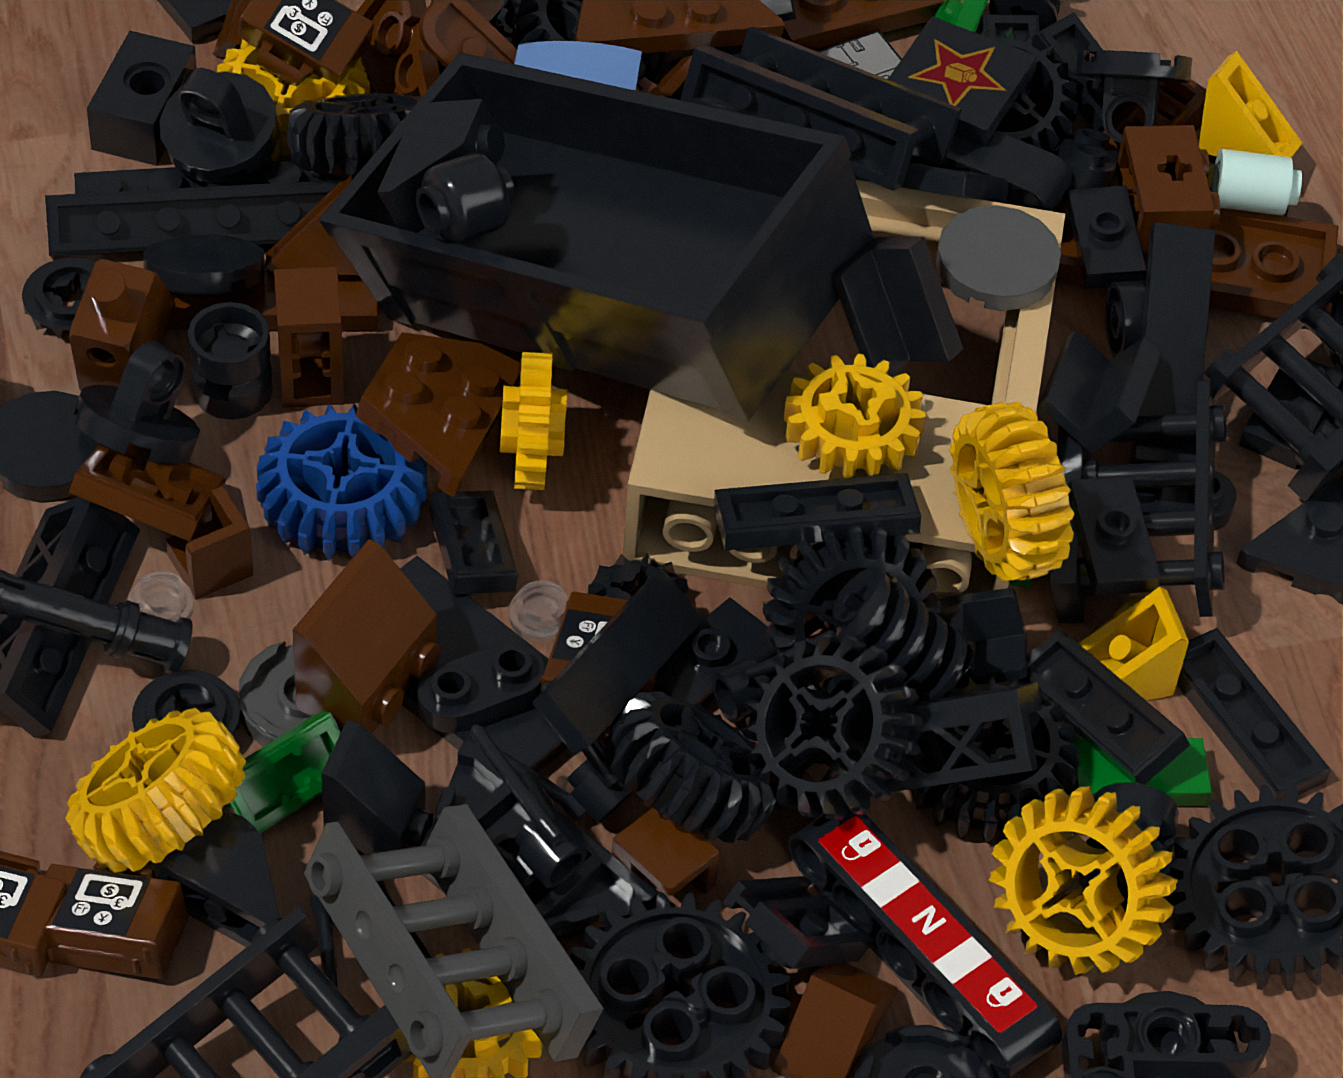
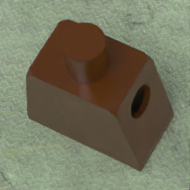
(114, 318)

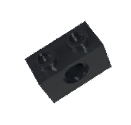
(134, 94)

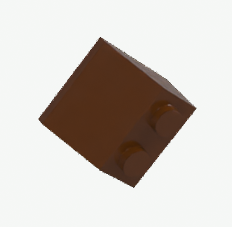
(364, 642)

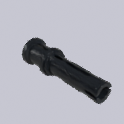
(119, 628)

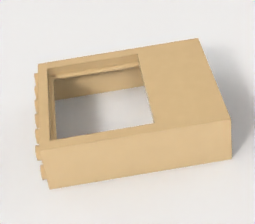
(696, 449)

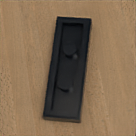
(804, 510)
(1104, 708)
(1248, 718)

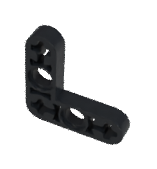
(1132, 1056)

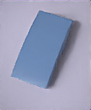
(583, 60)

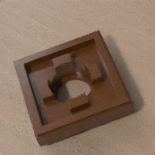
(154, 493)

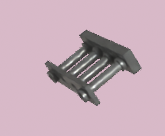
(495, 910)

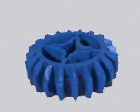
(308, 464)

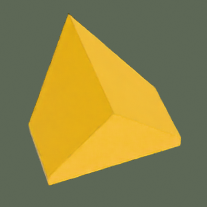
(1243, 115)
(1142, 644)

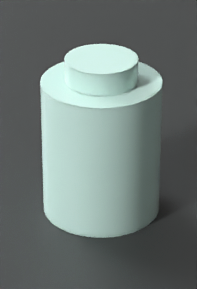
(1256, 182)

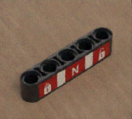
(927, 942)

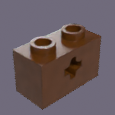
(1166, 178)
(309, 336)

